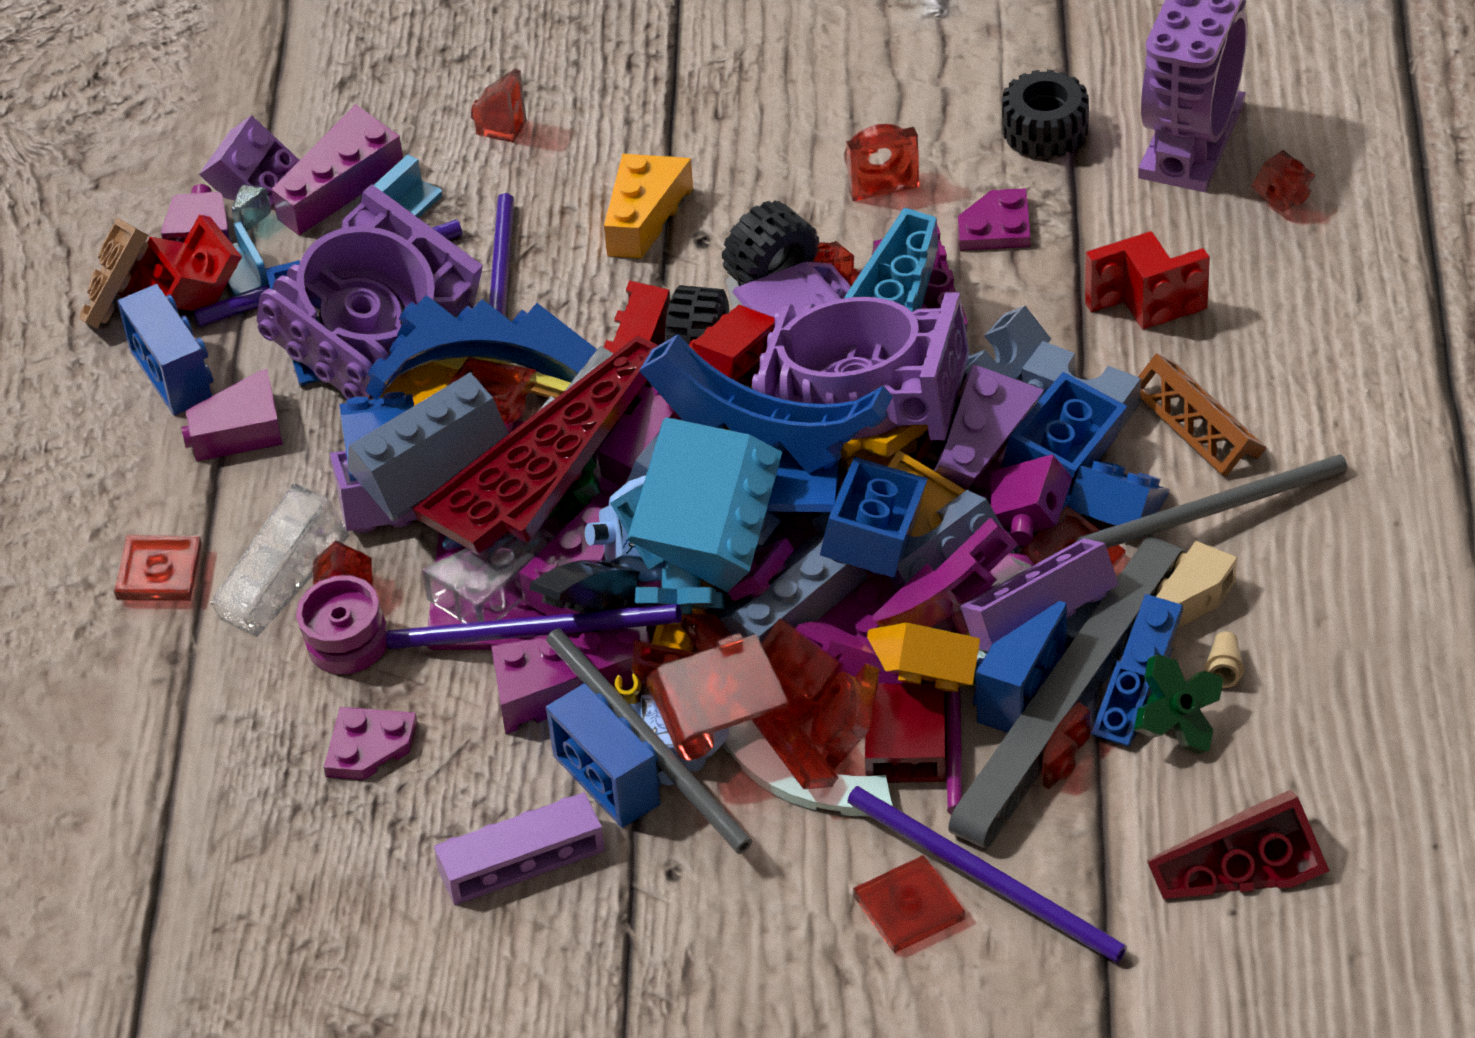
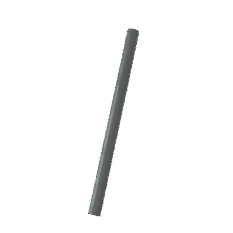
(1219, 502)
(667, 760)

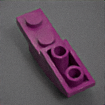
(939, 593)

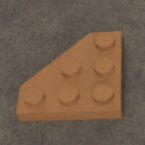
(116, 255)

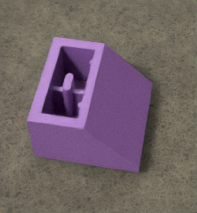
(249, 158)

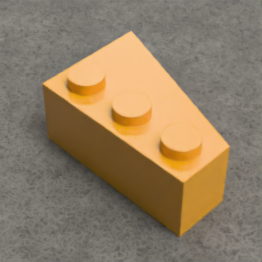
(642, 200)

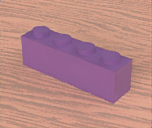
(1073, 575)
(519, 848)

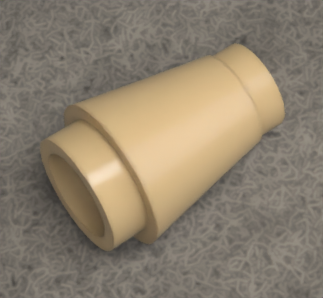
(1226, 659)

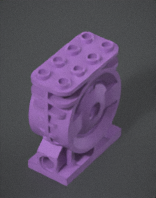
(1192, 89)
(368, 268)
(867, 343)

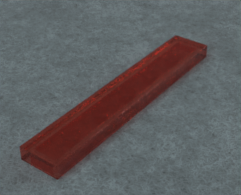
(779, 727)

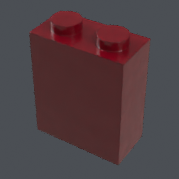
(907, 734)

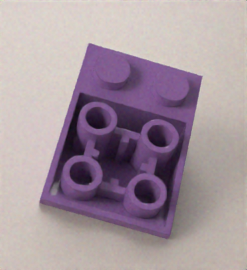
(796, 285)

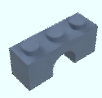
(1014, 342)
(1050, 361)
(959, 522)

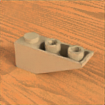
(1199, 581)

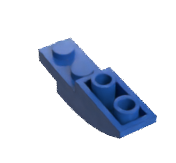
(1127, 688)

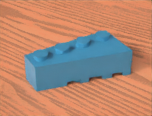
(901, 262)

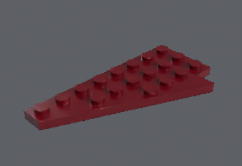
(534, 465)

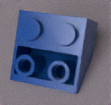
(1114, 497)

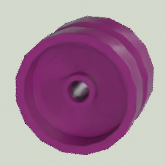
(342, 624)

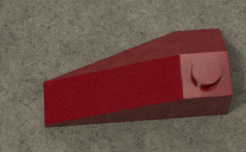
(1249, 851)

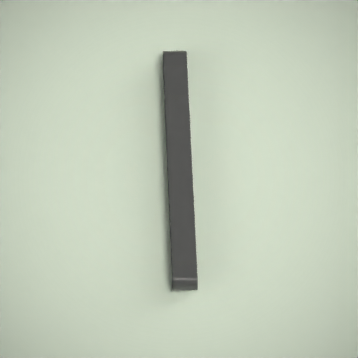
(1073, 680)

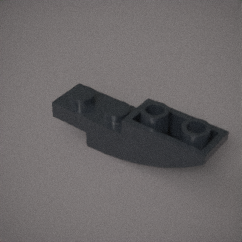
(588, 585)

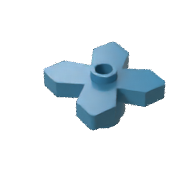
(682, 589)

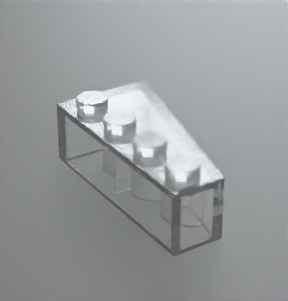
(278, 560)

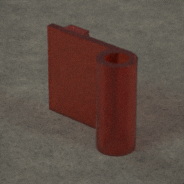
(714, 693)

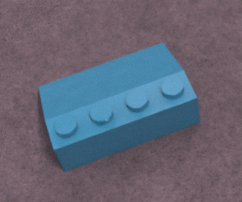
(705, 500)

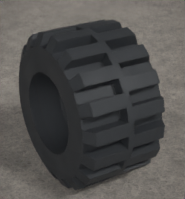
(1045, 114)
(767, 242)
(694, 310)

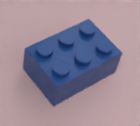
(166, 348)
(1070, 423)
(873, 517)
(604, 754)

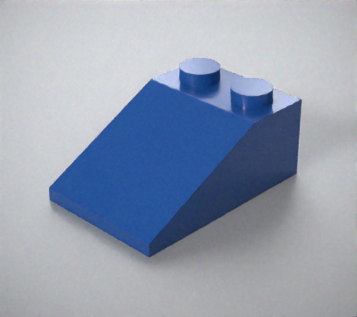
(363, 416)
(804, 492)
(1018, 667)

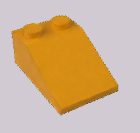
(926, 654)

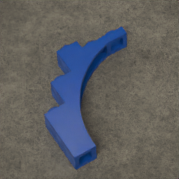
(434, 334)
(710, 398)

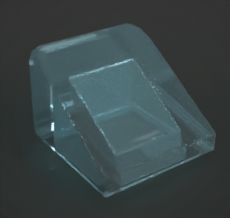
(251, 206)

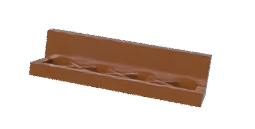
(1207, 408)

